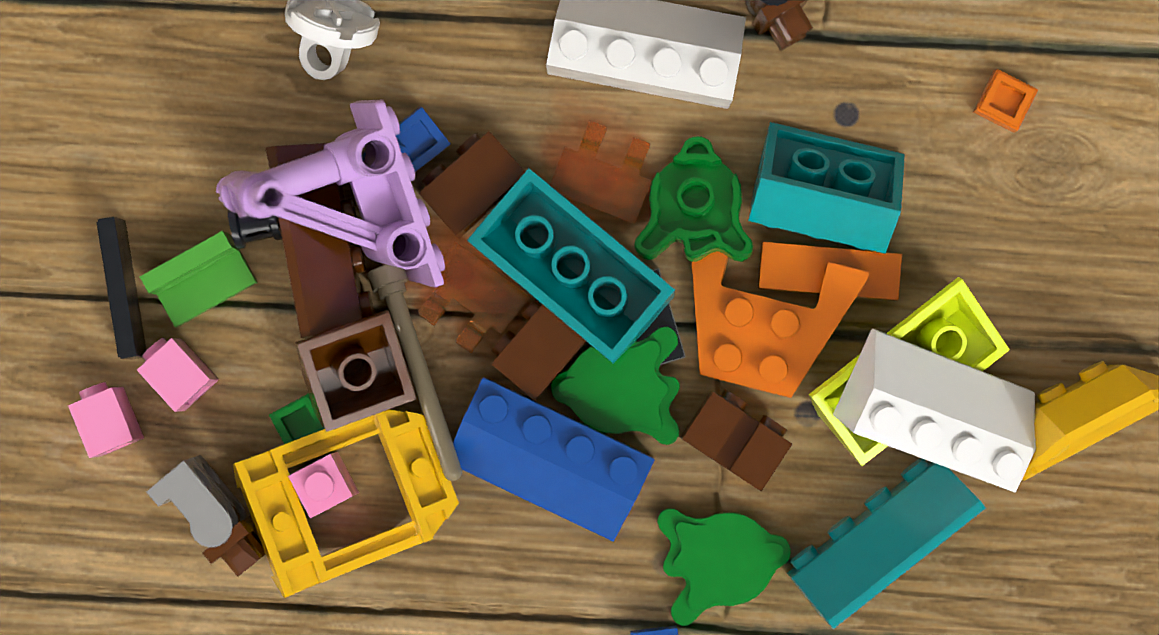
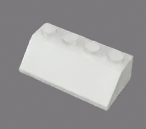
(649, 48)
(940, 410)

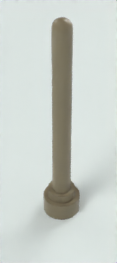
(390, 285)

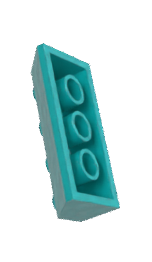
(572, 266)
(883, 540)

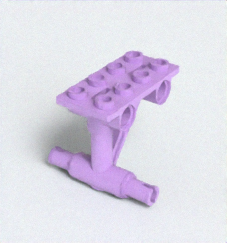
(379, 186)

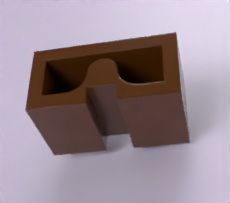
(471, 183)
(537, 351)
(736, 439)

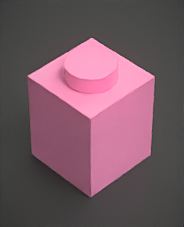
(176, 373)
(105, 419)
(323, 484)

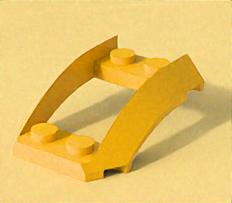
(283, 523)

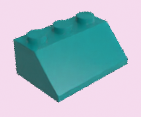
(828, 188)

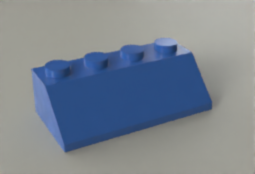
(550, 459)

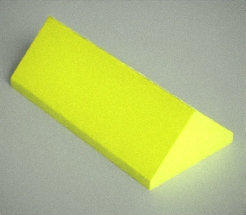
(945, 324)

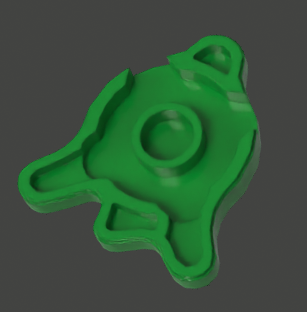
(695, 204)
(626, 393)
(720, 557)

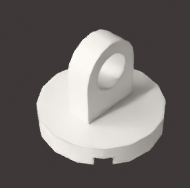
(335, 26)

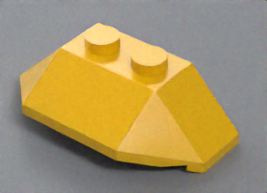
(1089, 411)

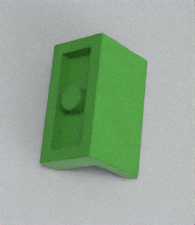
(200, 278)

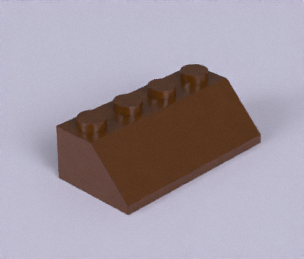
(319, 265)

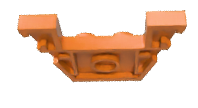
(761, 338)

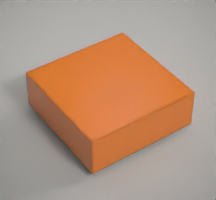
(1005, 100)

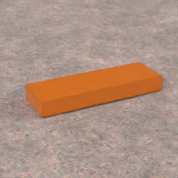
(804, 267)

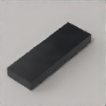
(121, 288)

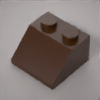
(355, 371)

